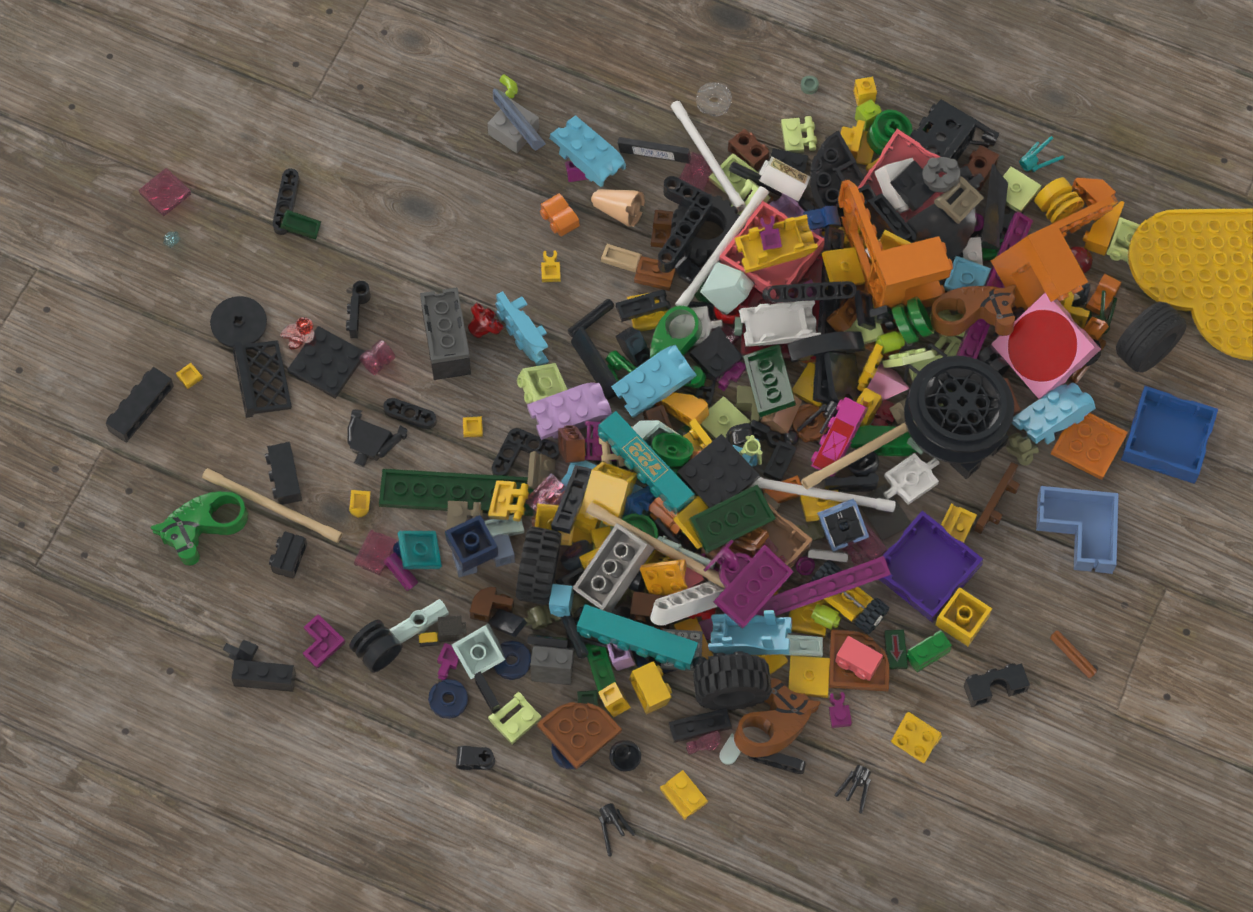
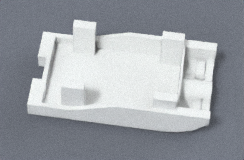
(778, 323)

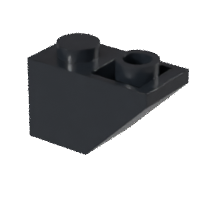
(633, 346)

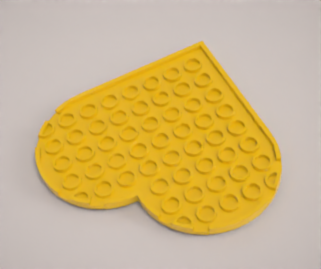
(1201, 266)

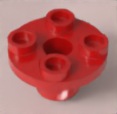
(483, 322)

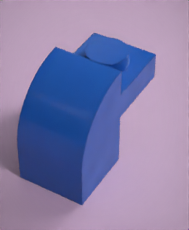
(823, 218)

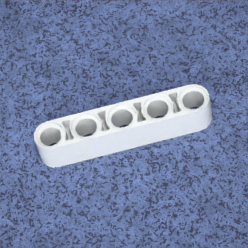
(685, 603)

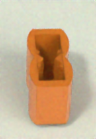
(559, 215)

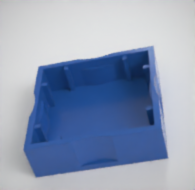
(1169, 434)

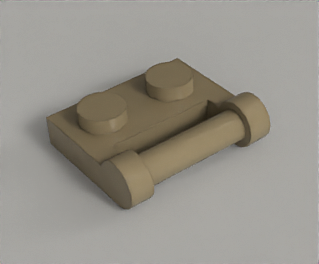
(963, 204)

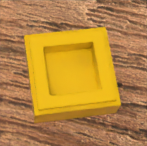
(189, 375)
(472, 427)

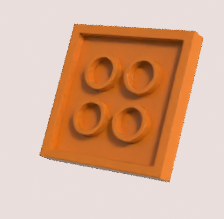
(1090, 445)

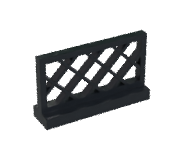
(246, 383)

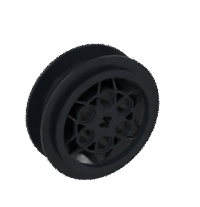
(959, 440)

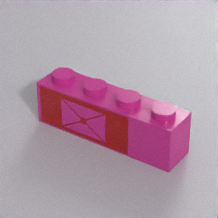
(840, 434)

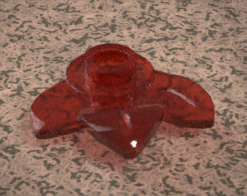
(299, 333)

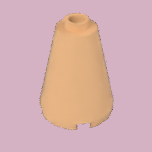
(620, 204)

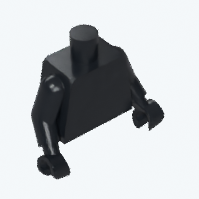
(370, 440)

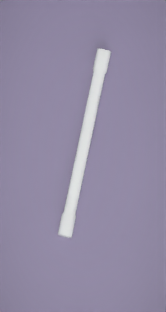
(682, 115)
(755, 201)
(879, 504)

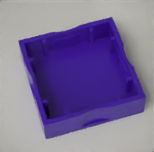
(929, 566)

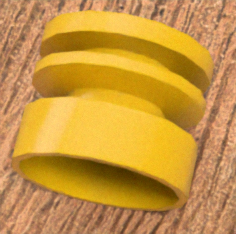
(1058, 200)

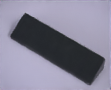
(594, 362)

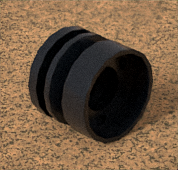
(375, 646)

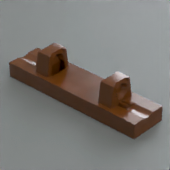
(989, 512)

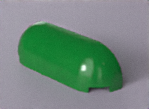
(896, 447)

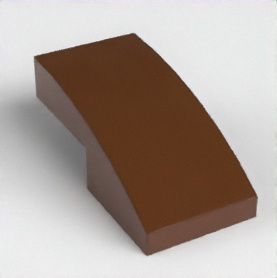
(661, 228)

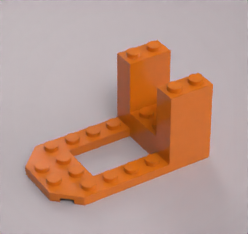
(1045, 261)
(898, 271)

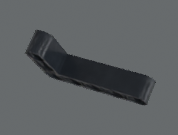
(686, 224)

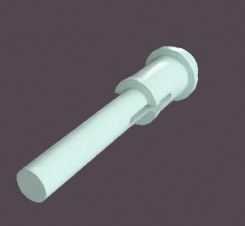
(696, 557)

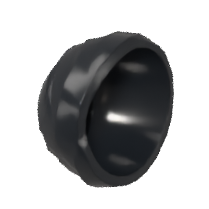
(865, 465)
(625, 755)

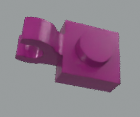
(733, 374)
(447, 659)

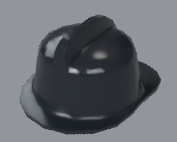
(737, 434)

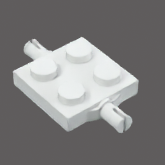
(684, 325)
(911, 478)

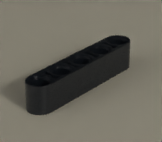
(817, 288)

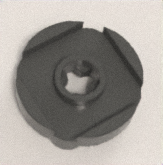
(938, 165)

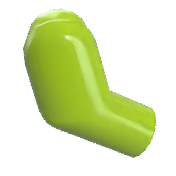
(510, 84)

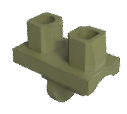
(1022, 448)

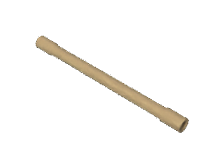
(818, 476)
(220, 480)
(602, 514)

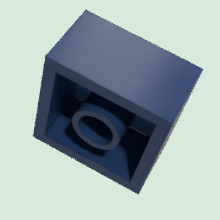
(471, 543)

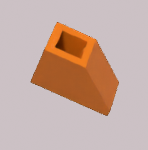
(1092, 190)

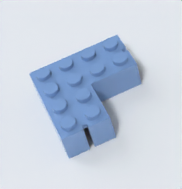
(1088, 516)

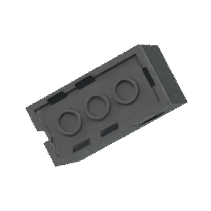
(445, 334)

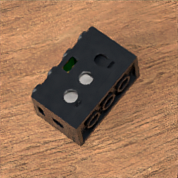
(945, 131)

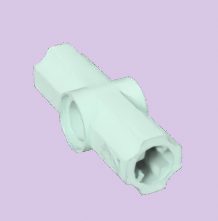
(429, 615)

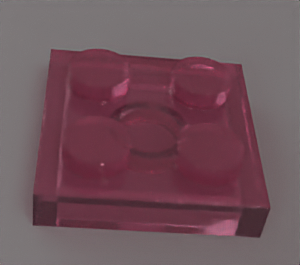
(164, 192)

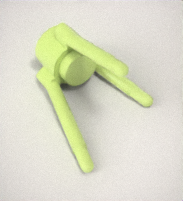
(751, 448)

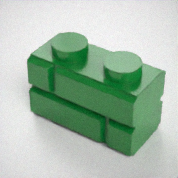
(928, 651)

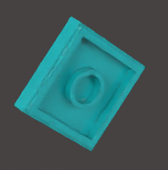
(419, 550)

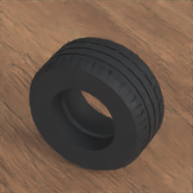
(1151, 337)

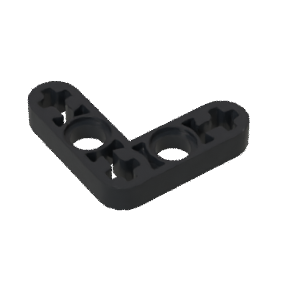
(517, 446)

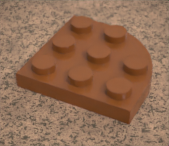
(847, 679)
(579, 730)

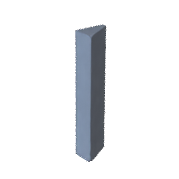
(518, 119)

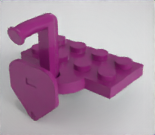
(747, 581)

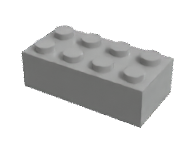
(613, 568)

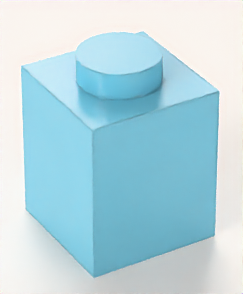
(561, 600)

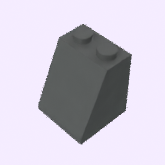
(552, 664)

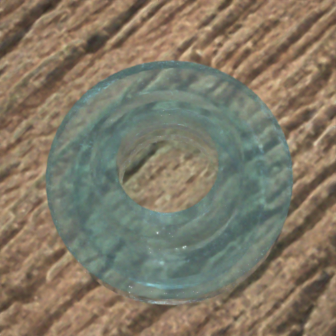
(171, 239)

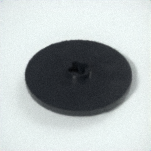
(241, 309)

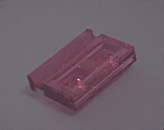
(696, 172)
(374, 552)

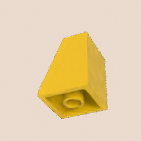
(608, 489)

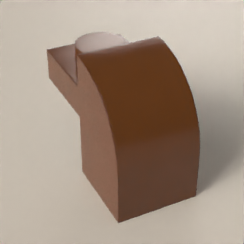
(486, 601)

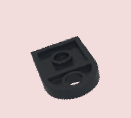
(842, 376)

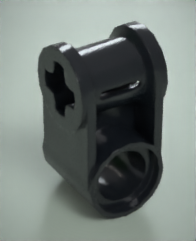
(472, 758)

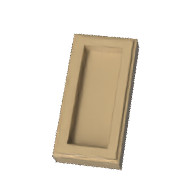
(621, 258)

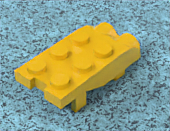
(795, 239)

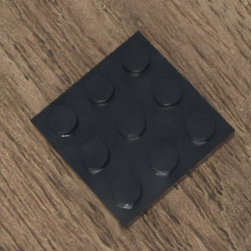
(326, 362)
(718, 472)

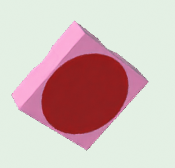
(1046, 346)

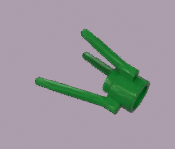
(617, 362)

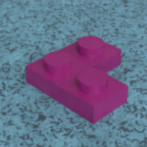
(326, 641)

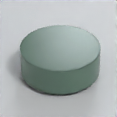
(809, 84)
(738, 326)

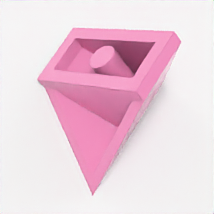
(887, 382)

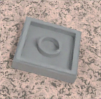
(827, 555)

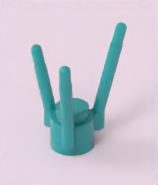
(1029, 160)

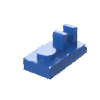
(639, 501)

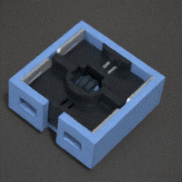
(841, 532)

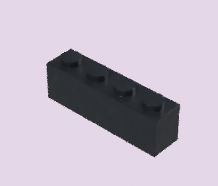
(139, 404)

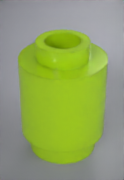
(890, 341)
(826, 616)

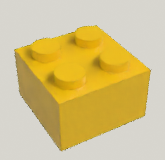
(963, 616)
(650, 687)

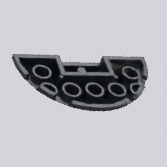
(831, 167)
(936, 222)

